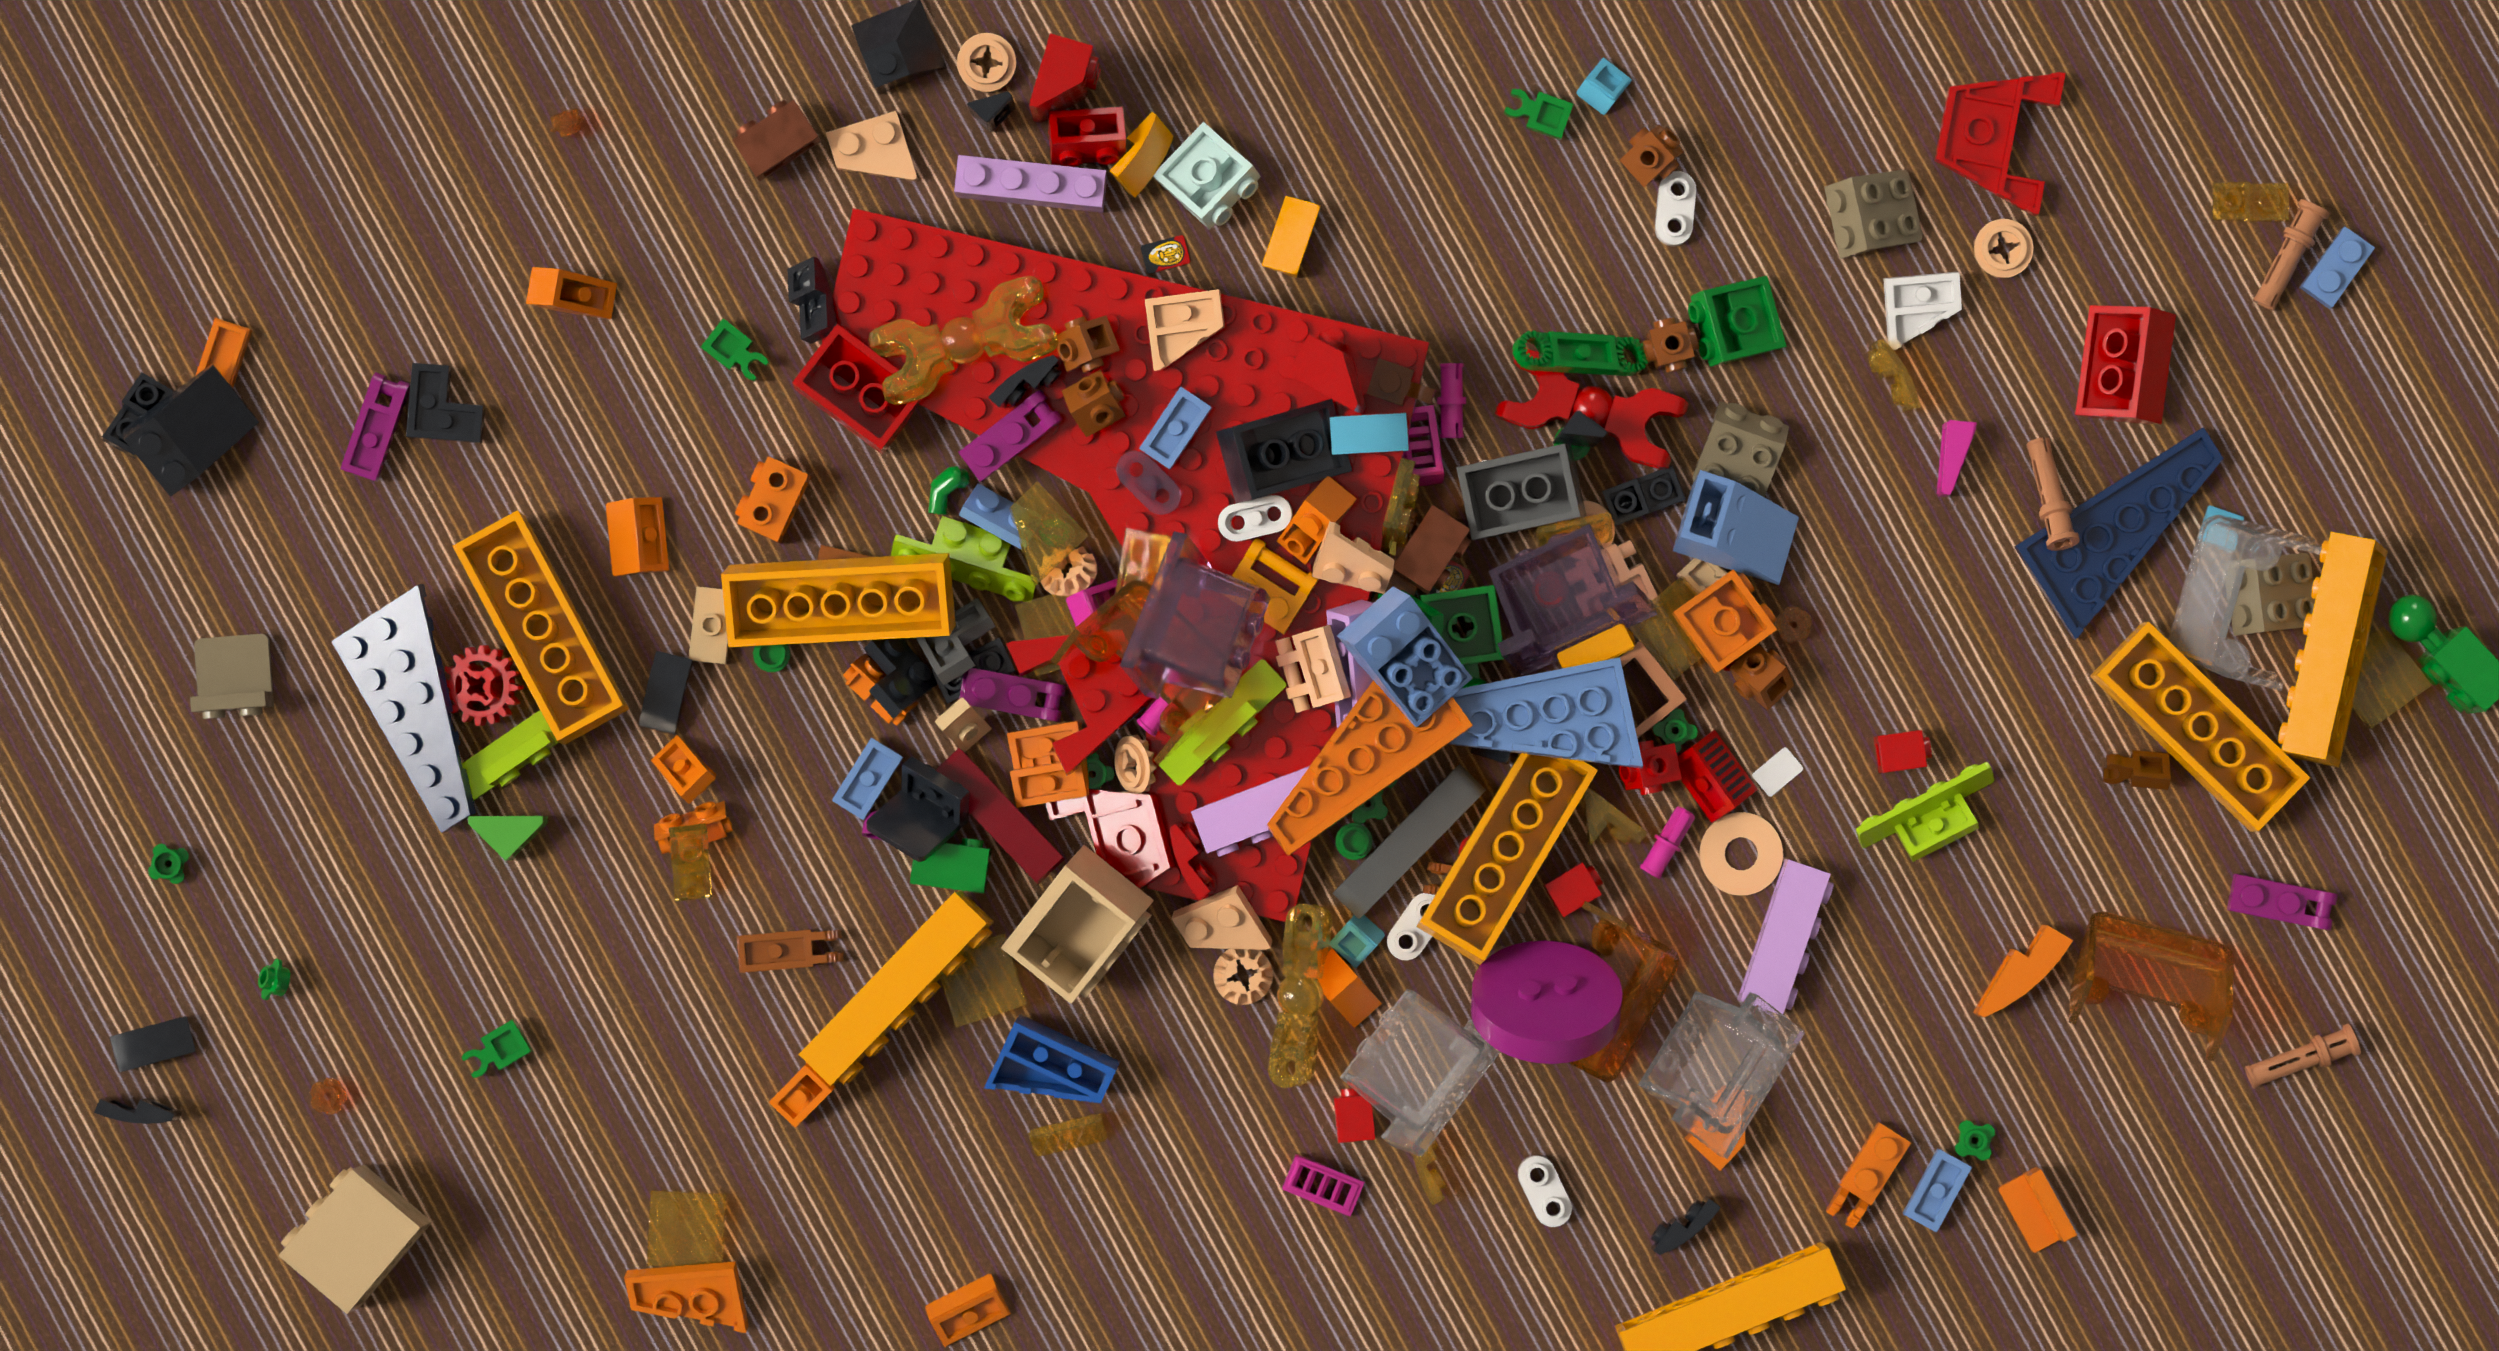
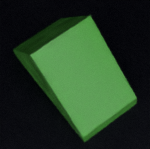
(507, 833)

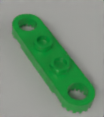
(1580, 353)

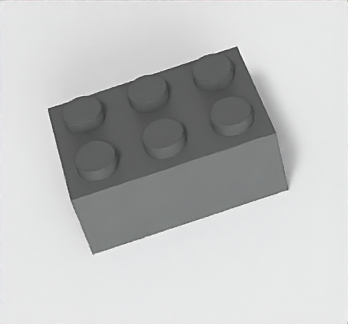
(1521, 491)

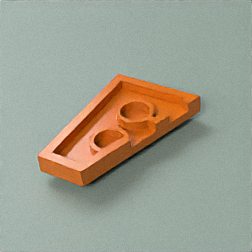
(693, 1291)

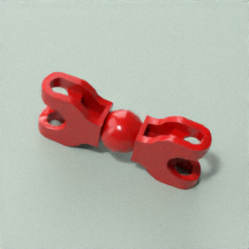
(1620, 416)

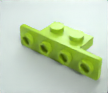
(974, 558)
(1233, 716)
(508, 754)
(1931, 818)

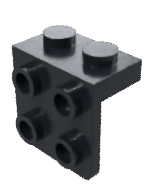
(922, 813)

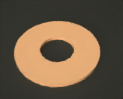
(1768, 857)

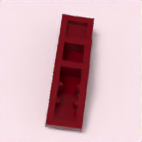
(1002, 818)

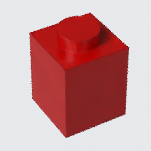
(1902, 751)
(1573, 888)
(1353, 1117)

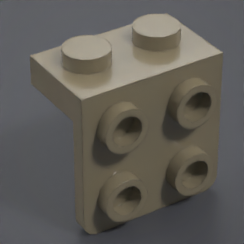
(1873, 212)
(1743, 447)
(2275, 596)
(233, 675)

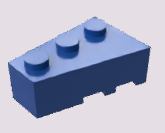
(1051, 1064)

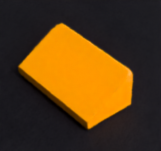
(1291, 236)
(1599, 647)

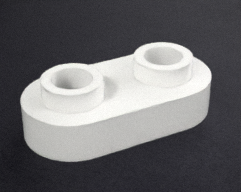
(1675, 208)
(1255, 517)
(1407, 925)
(1544, 1191)

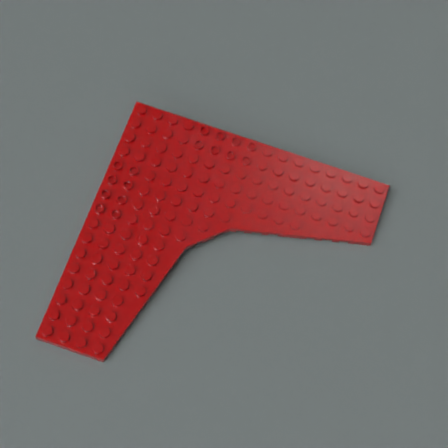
(936, 275)

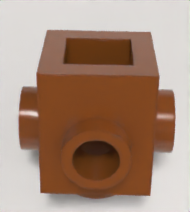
(1652, 154)
(1086, 343)
(1662, 357)
(1094, 402)
(1761, 676)

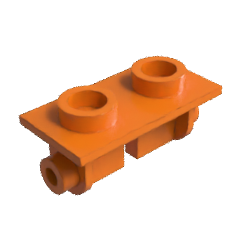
(862, 677)
(710, 813)

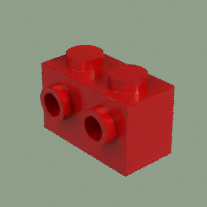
(1087, 136)

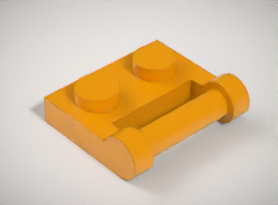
(1282, 605)

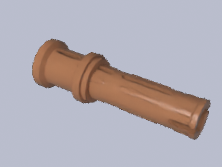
(2297, 239)
(2054, 508)
(2323, 1055)

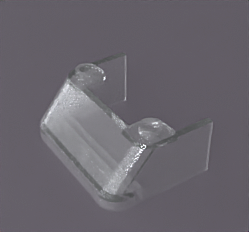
(2212, 588)

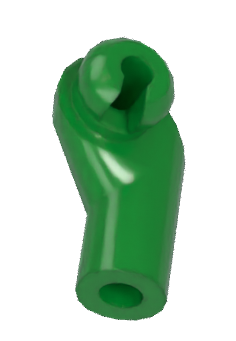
(943, 485)

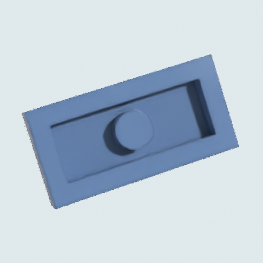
(2337, 267)
(1175, 428)
(991, 514)
(867, 778)
(1937, 1190)

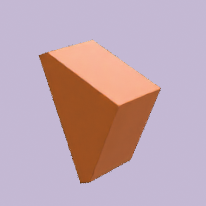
(1347, 990)

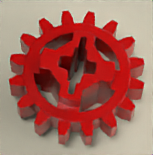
(495, 676)

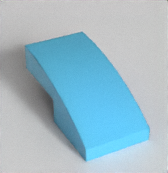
(1369, 433)

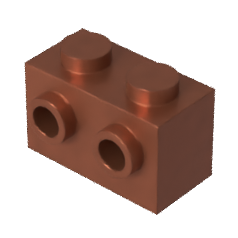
(775, 139)
(1431, 549)

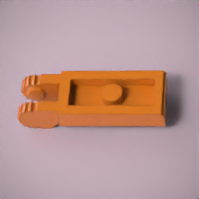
(1869, 1171)

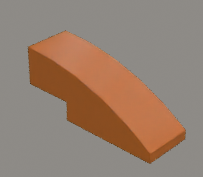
(2023, 971)

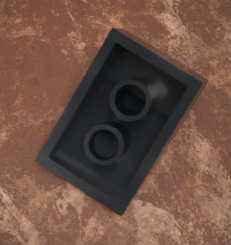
(189, 429)
(1281, 452)

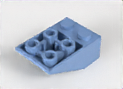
(1735, 528)
(1405, 655)

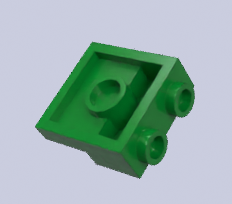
(1736, 321)

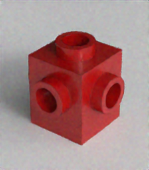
(1659, 767)

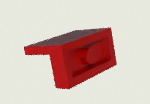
(1714, 776)

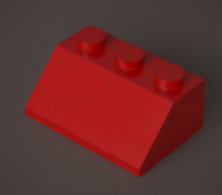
(1064, 76)
(2125, 364)
(1329, 371)
(847, 385)

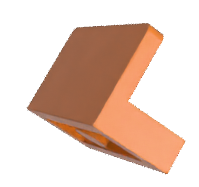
(637, 536)
(2036, 1210)

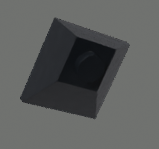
(898, 46)

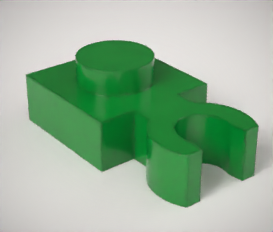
(1546, 114)
(730, 347)
(502, 1047)

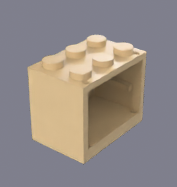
(1079, 925)
(353, 1237)

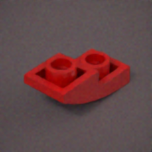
(1186, 847)

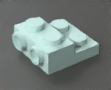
(1208, 176)

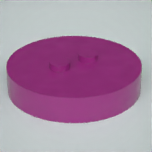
(1546, 1002)

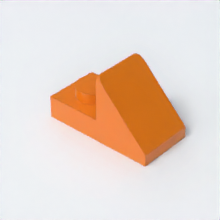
(683, 769)
(801, 1095)

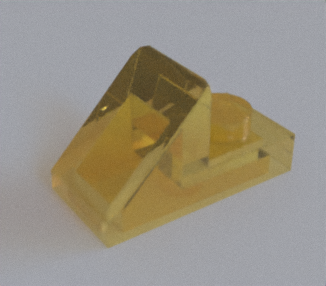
(1600, 812)

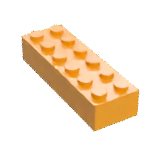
(838, 600)
(540, 627)
(2333, 649)
(2199, 727)
(1505, 853)
(896, 988)
(1737, 1304)

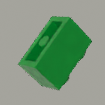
(955, 867)

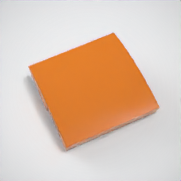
(1037, 769)

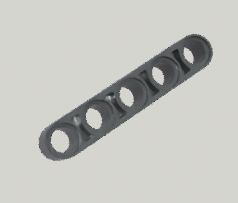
(1409, 841)

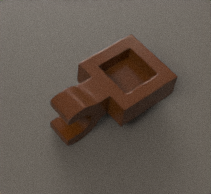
(1395, 382)
(2142, 767)

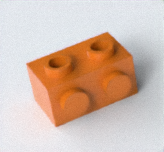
(772, 499)

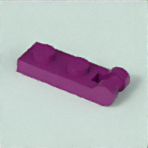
(375, 428)
(1009, 436)
(1011, 694)
(2280, 901)

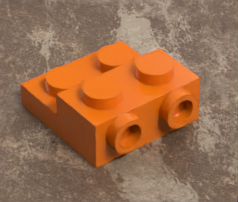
(1725, 620)

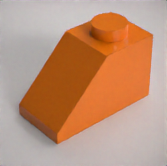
(571, 292)

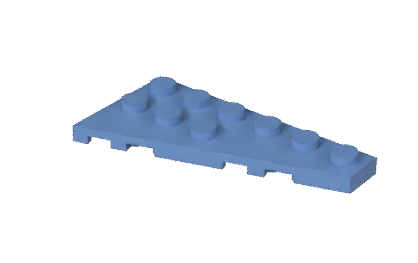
(1555, 714)

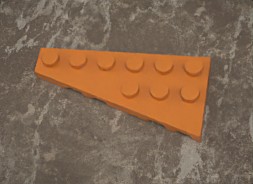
(1359, 761)

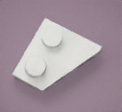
(1919, 303)

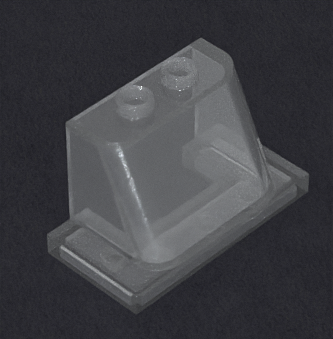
(1721, 1066)
(1418, 1070)

